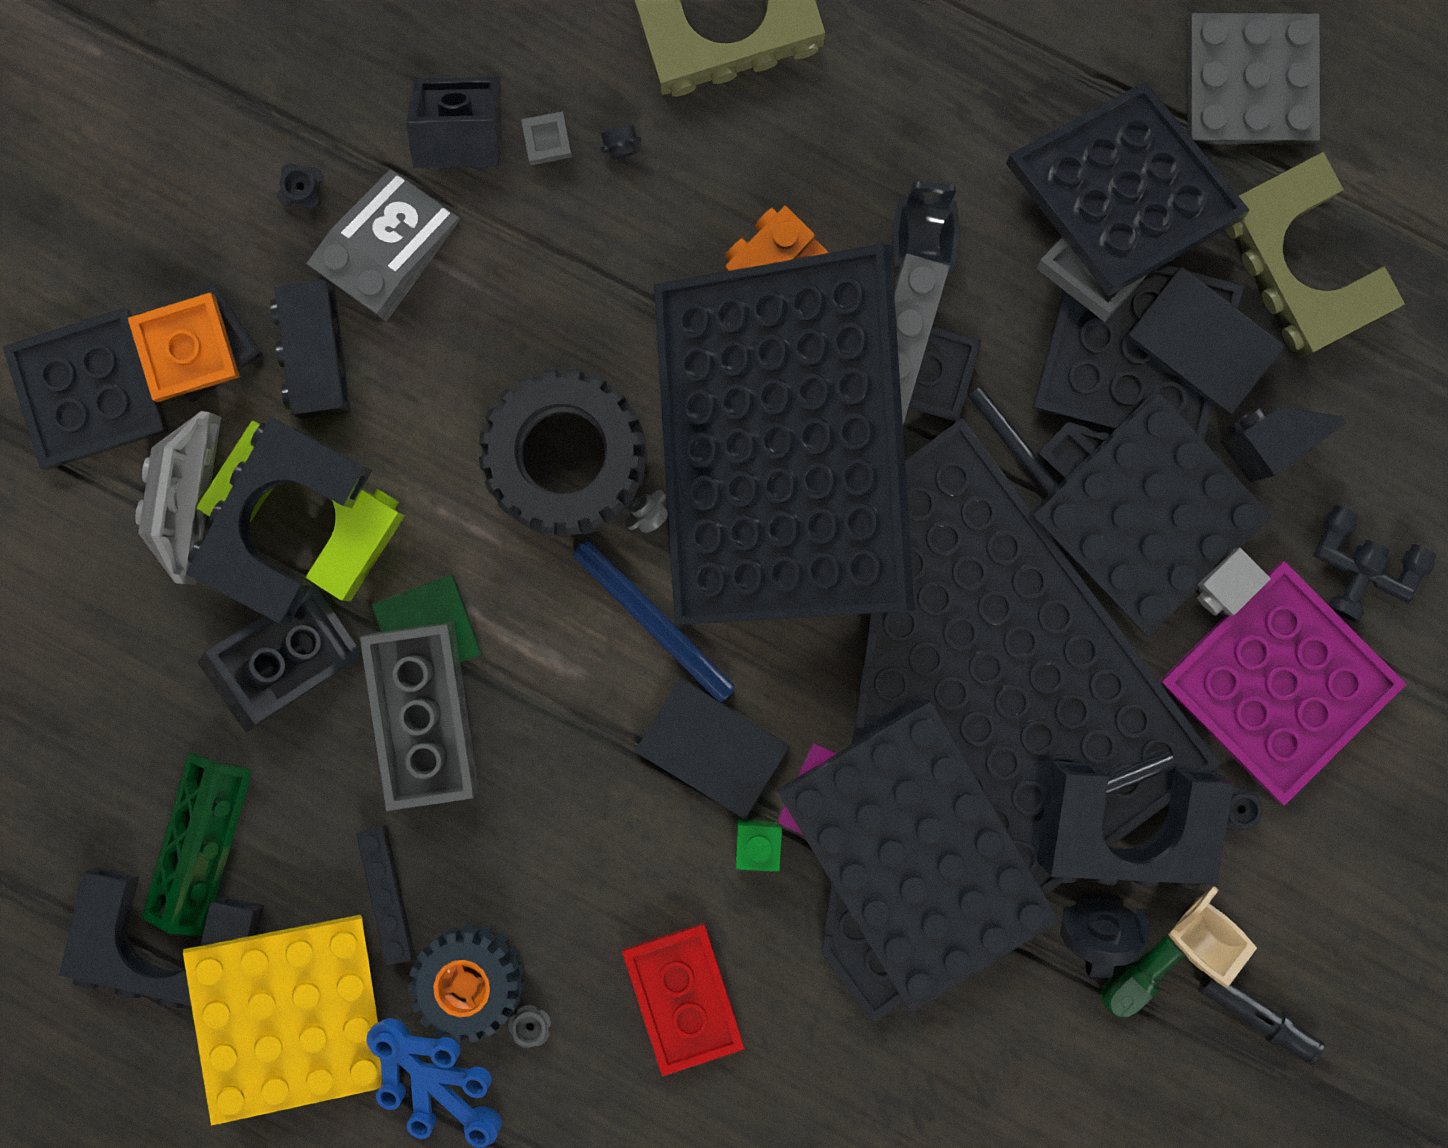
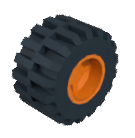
(466, 983)

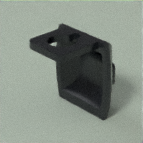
(927, 225)

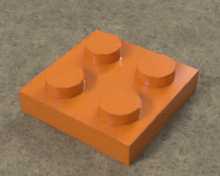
(183, 347)

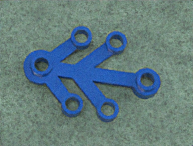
(395, 1047)

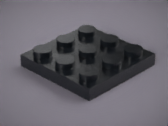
(83, 389)

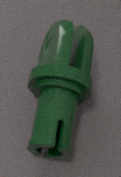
(1138, 981)

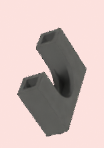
(916, 302)

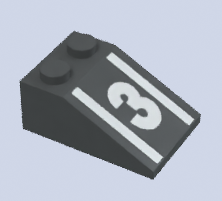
(383, 244)

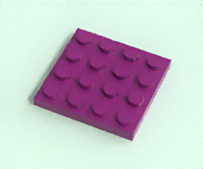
(1282, 684)

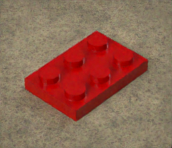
(683, 999)

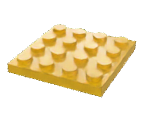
(283, 1018)

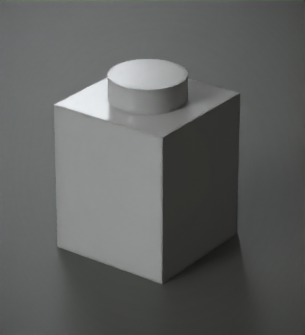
(1231, 584)

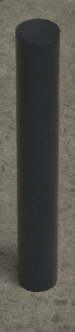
(1013, 440)
(1140, 772)

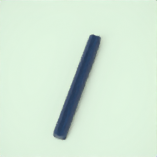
(653, 621)

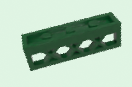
(200, 848)

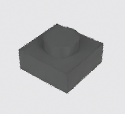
(546, 138)

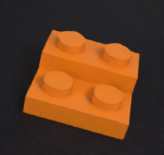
(779, 239)

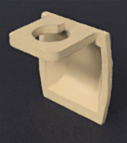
(1212, 940)

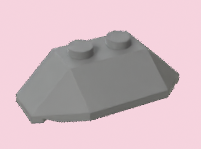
(175, 483)

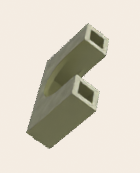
(687, 59)
(1308, 315)

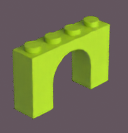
(357, 536)

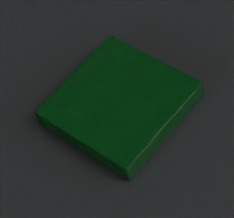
(430, 605)

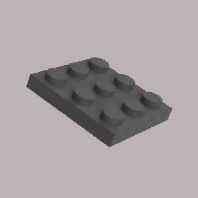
(1254, 78)

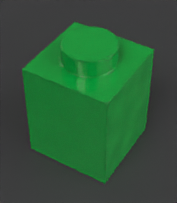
(758, 845)

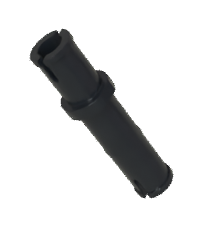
(1276, 1026)

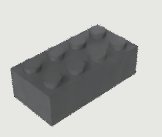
(420, 716)

